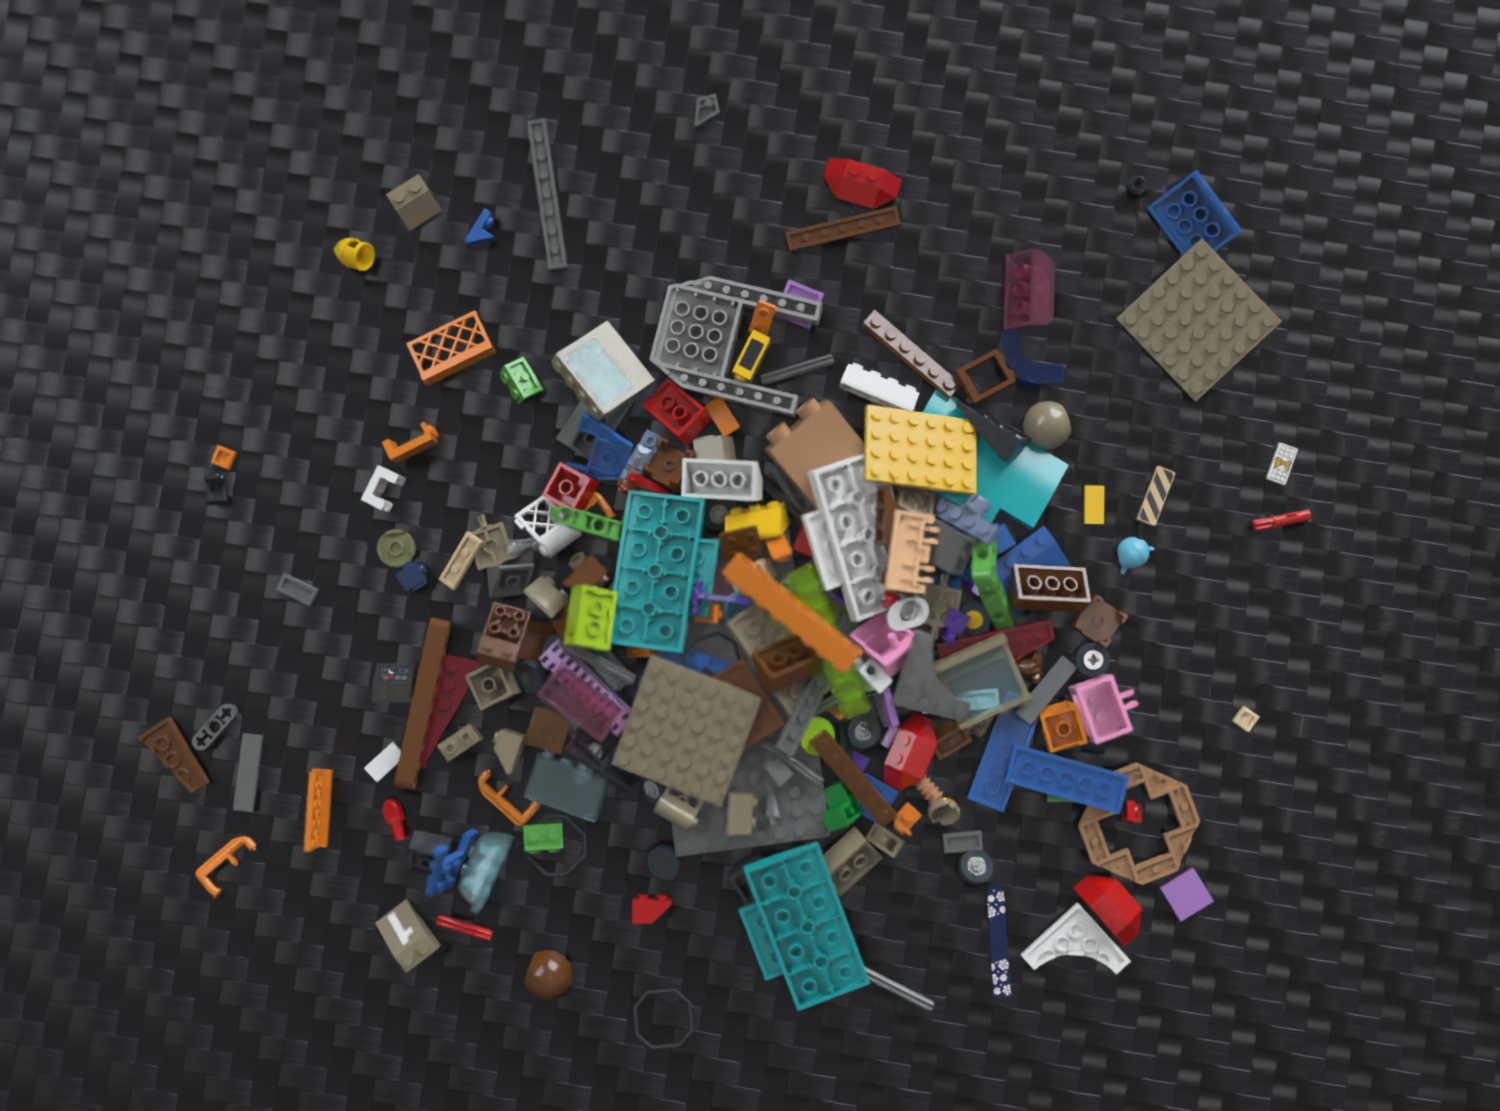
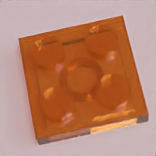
(547, 730)

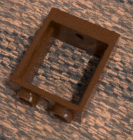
(968, 386)

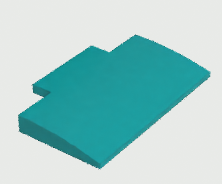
(1012, 487)
(659, 570)
(801, 927)

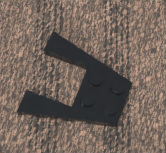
(615, 775)

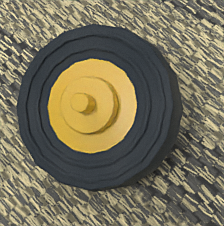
(979, 618)

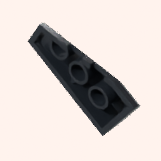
(1002, 439)
(770, 493)

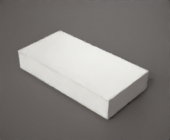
(384, 762)

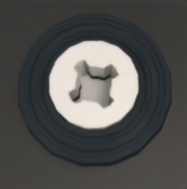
(1085, 659)

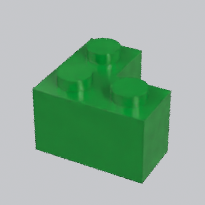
(842, 806)

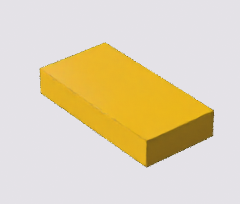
(1093, 504)

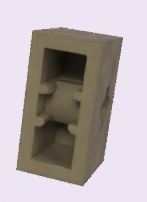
(460, 742)

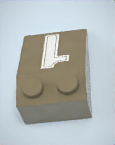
(407, 935)

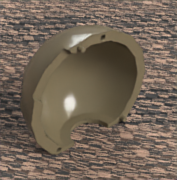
(1047, 425)

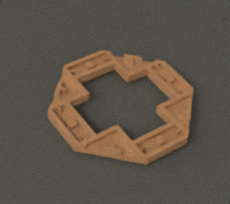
(1176, 839)

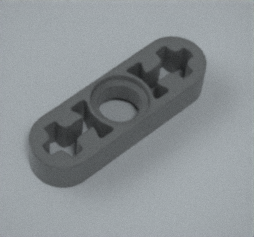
(209, 740)

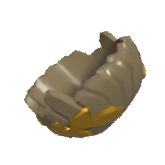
(944, 811)

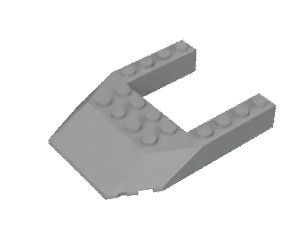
(700, 335)

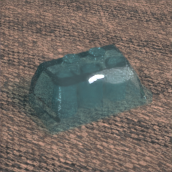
(483, 868)

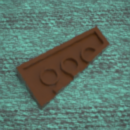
(175, 753)

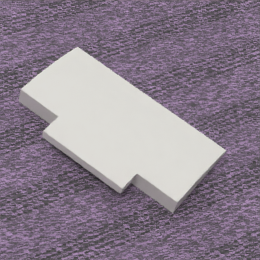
(844, 536)

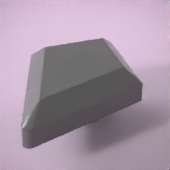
(706, 108)

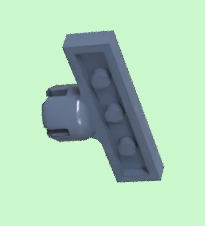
(968, 518)

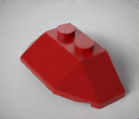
(861, 183)
(910, 752)
(1112, 906)

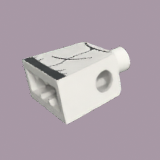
(871, 676)

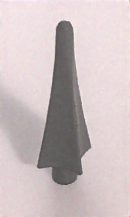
(772, 809)

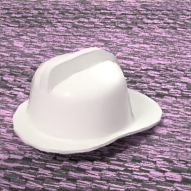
(907, 613)

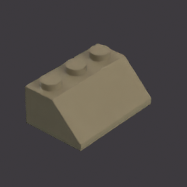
(850, 860)

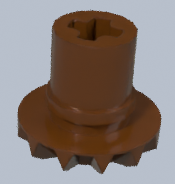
(1031, 667)

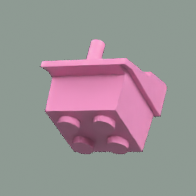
(882, 643)

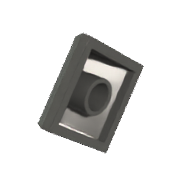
(509, 579)

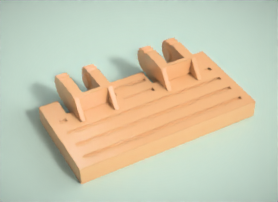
(907, 551)

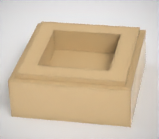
(1245, 718)

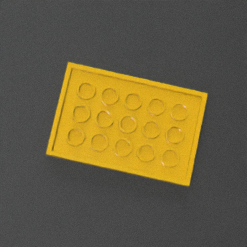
(919, 450)

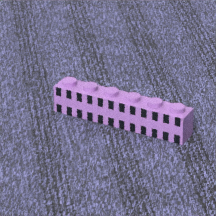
(555, 655)

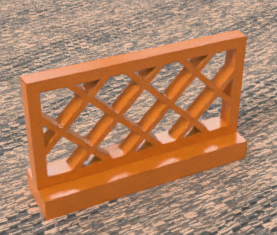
(453, 363)
(318, 809)

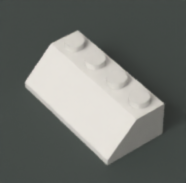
(877, 389)
(721, 479)

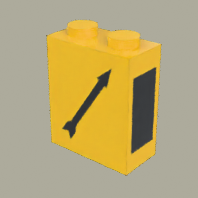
(751, 357)

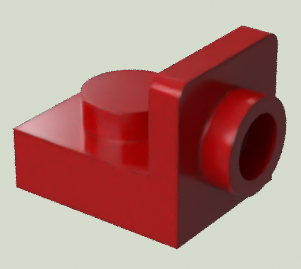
(1131, 812)

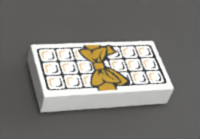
(1281, 463)

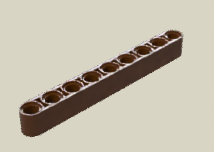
(422, 703)

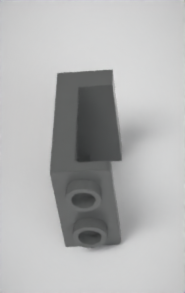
(952, 548)

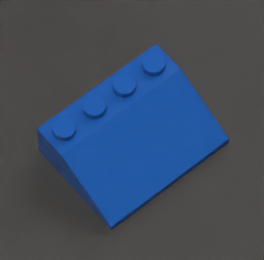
(1194, 213)
(1034, 550)

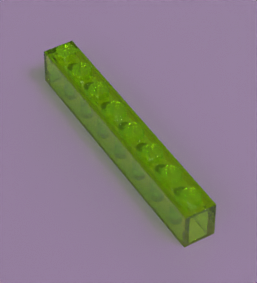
(846, 685)

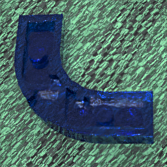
(1025, 369)

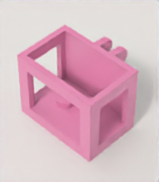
(1102, 708)

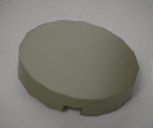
(396, 548)

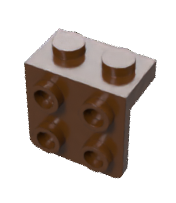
(741, 540)

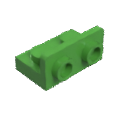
(520, 380)
(543, 837)

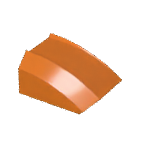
(1062, 726)

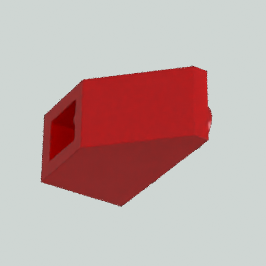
(647, 909)

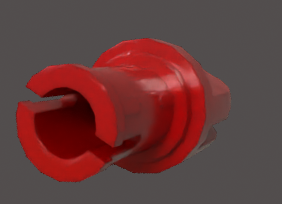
(394, 816)

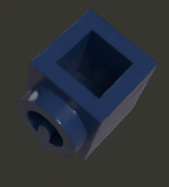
(412, 575)

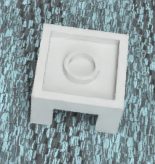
(377, 486)

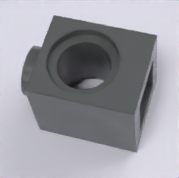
(775, 772)

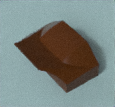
(950, 738)

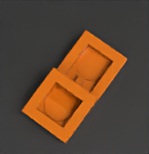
(722, 416)

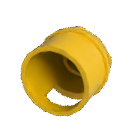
(355, 254)

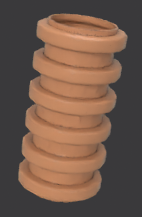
(928, 789)

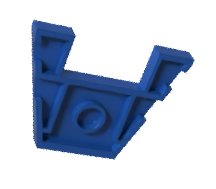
(608, 452)
(697, 661)
(447, 867)

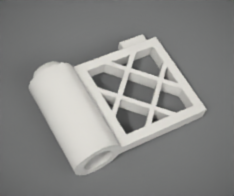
(554, 539)

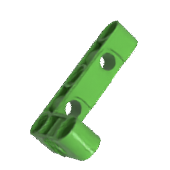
(584, 522)
(990, 587)

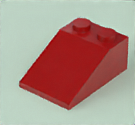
(677, 411)

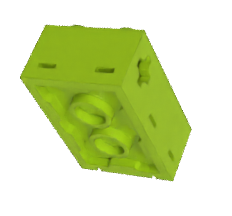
(590, 618)

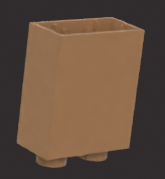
(812, 443)

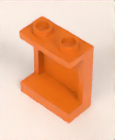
(412, 447)

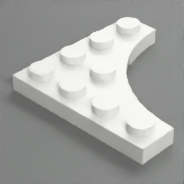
(1075, 935)

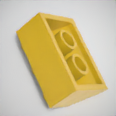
(769, 518)

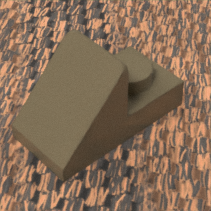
(885, 840)

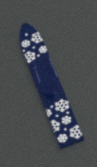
(998, 941)

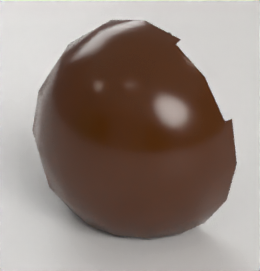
(548, 975)

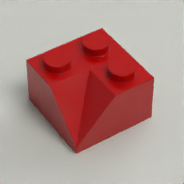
(570, 488)

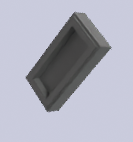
(297, 589)
(962, 841)

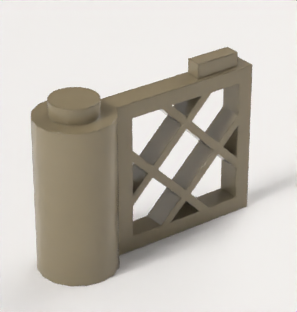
(678, 811)

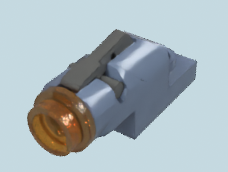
(642, 453)

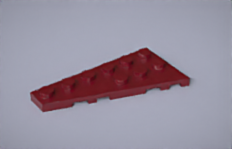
(1020, 639)
(449, 695)

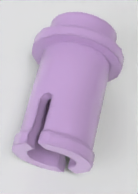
(889, 736)

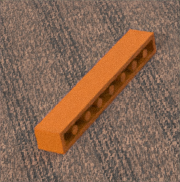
(792, 612)

